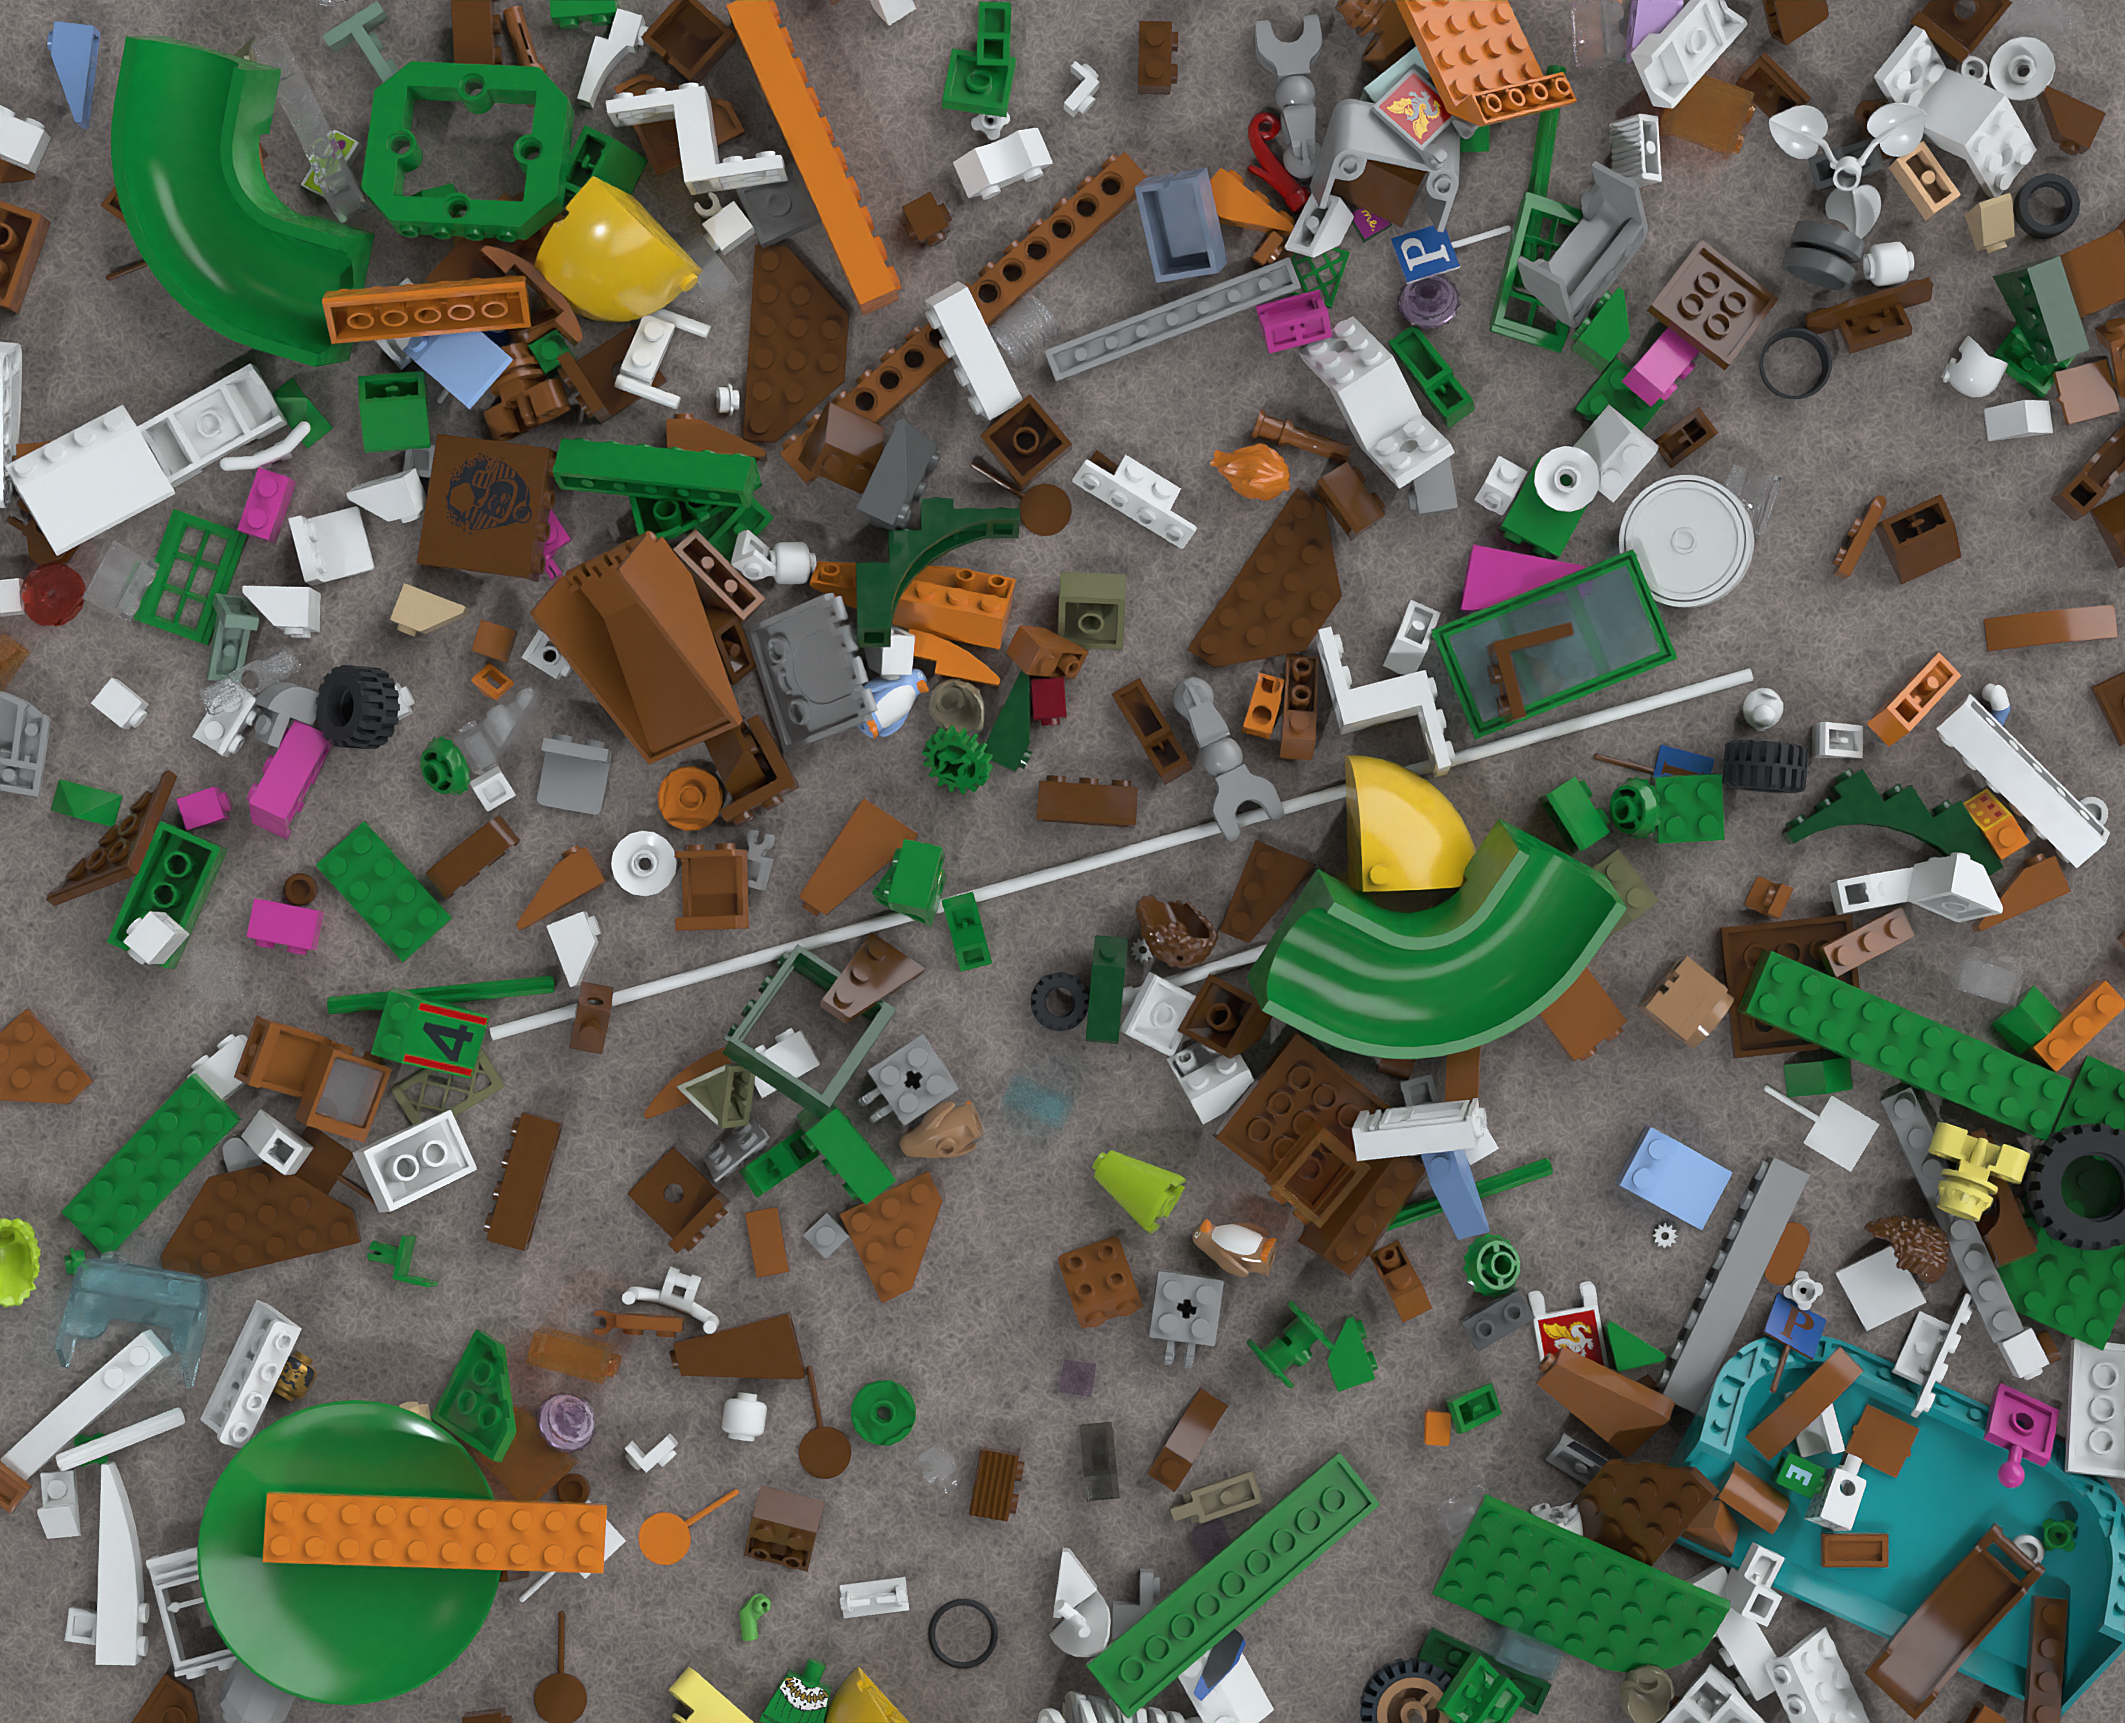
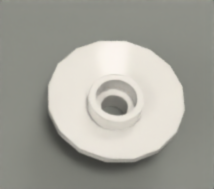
(2019, 54)
(1578, 467)
(627, 858)

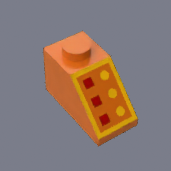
(1996, 824)

